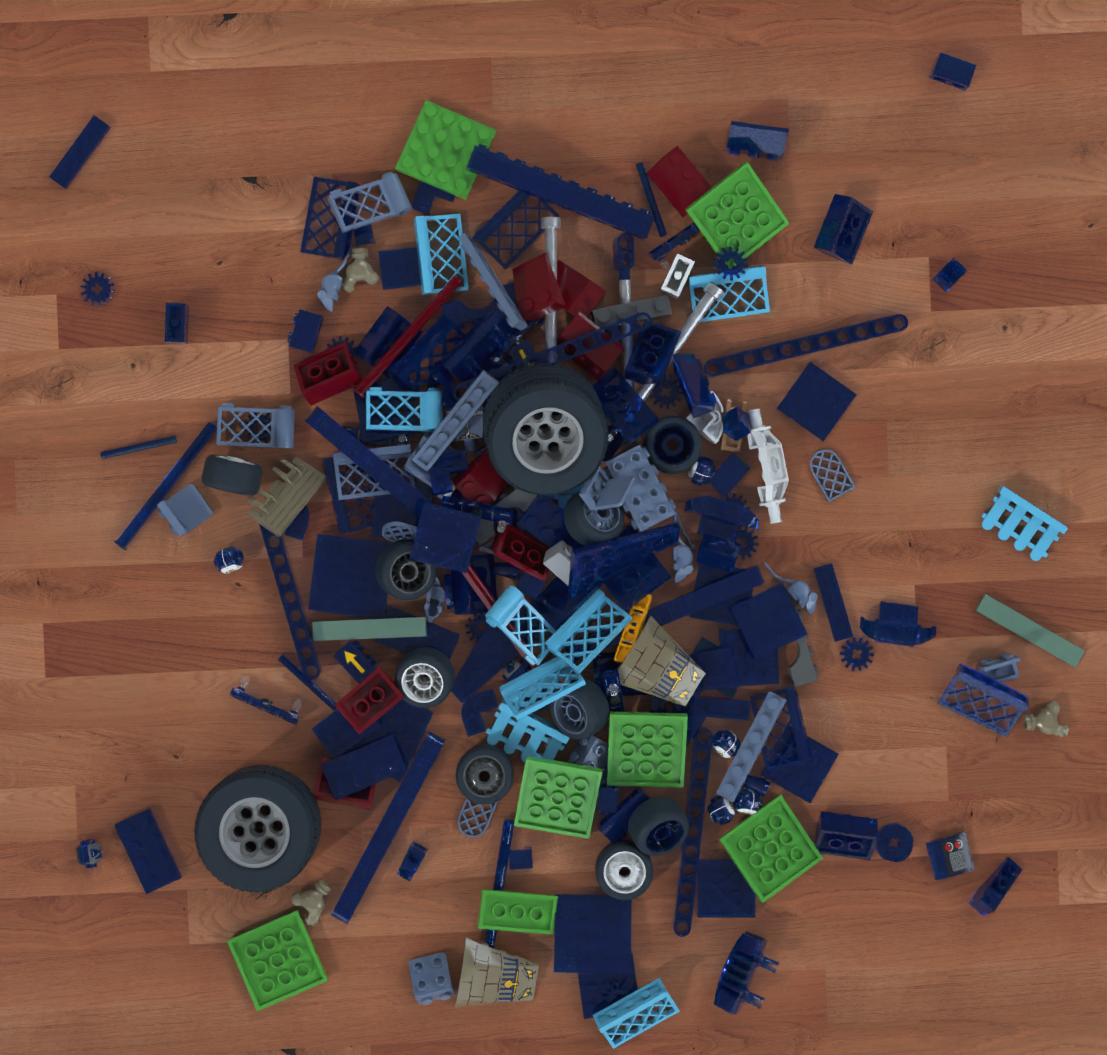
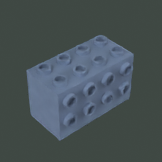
(647, 497)

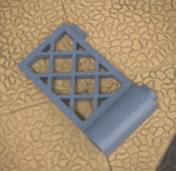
(393, 198)
(281, 424)

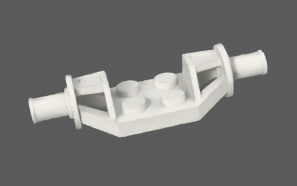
(773, 465)

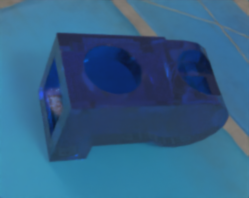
(412, 861)

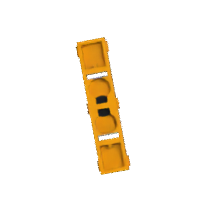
(633, 629)

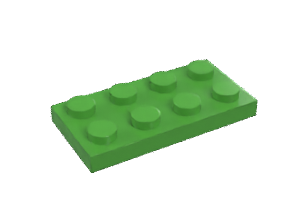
(517, 911)

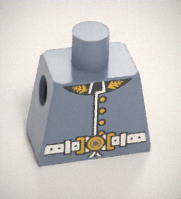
(472, 430)

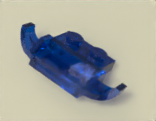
(721, 517)
(897, 626)

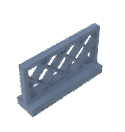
(383, 453)

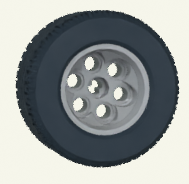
(541, 467)
(227, 852)

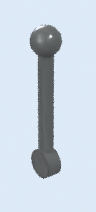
(692, 546)

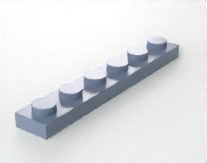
(495, 287)
(455, 420)
(751, 746)

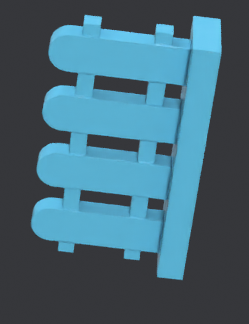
(1032, 525)
(520, 726)

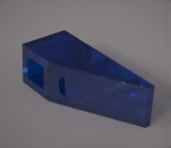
(995, 887)

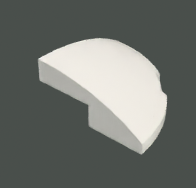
(710, 424)

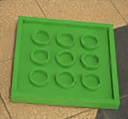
(441, 149)
(737, 213)
(646, 749)
(558, 797)
(770, 848)
(277, 960)

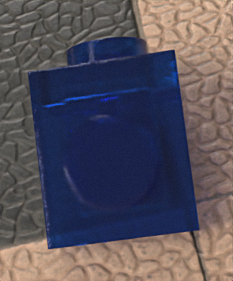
(949, 274)

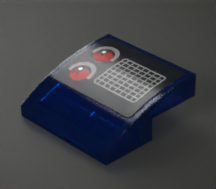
(949, 856)

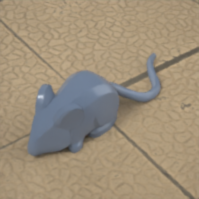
(332, 285)
(683, 558)
(799, 591)
(434, 601)

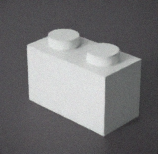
(677, 276)

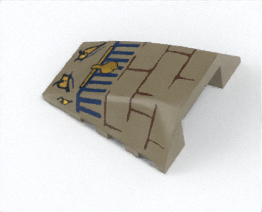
(660, 666)
(494, 976)

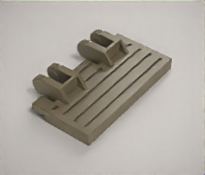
(286, 499)

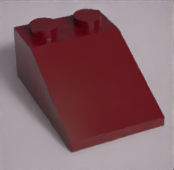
(537, 288)
(577, 291)
(481, 481)
(369, 700)

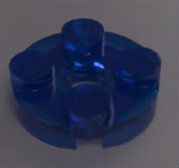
(905, 842)

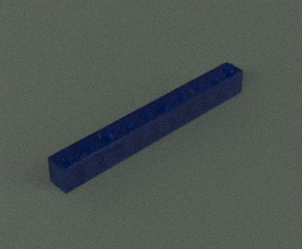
(559, 192)

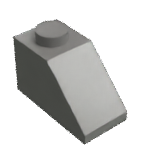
(558, 560)

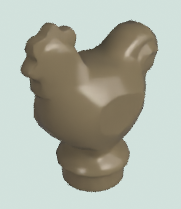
(359, 270)
(1046, 720)
(312, 900)

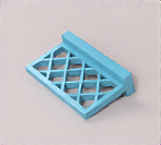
(424, 250)
(751, 273)
(579, 623)
(537, 679)
(633, 1006)

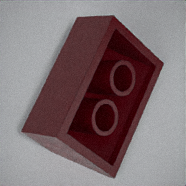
(678, 180)
(596, 361)
(327, 374)
(521, 551)
(361, 799)

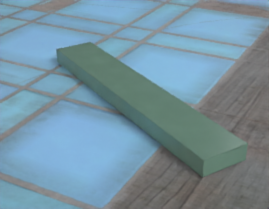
(369, 629)
(1029, 630)

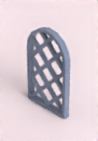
(823, 488)
(392, 537)
(475, 816)

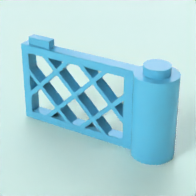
(430, 410)
(503, 612)

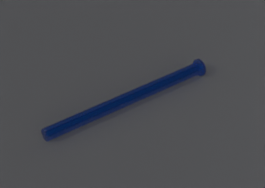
(166, 485)
(501, 870)

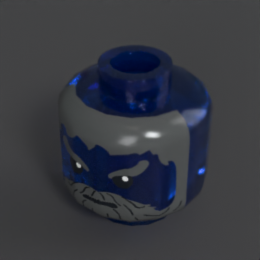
(514, 669)
(89, 853)

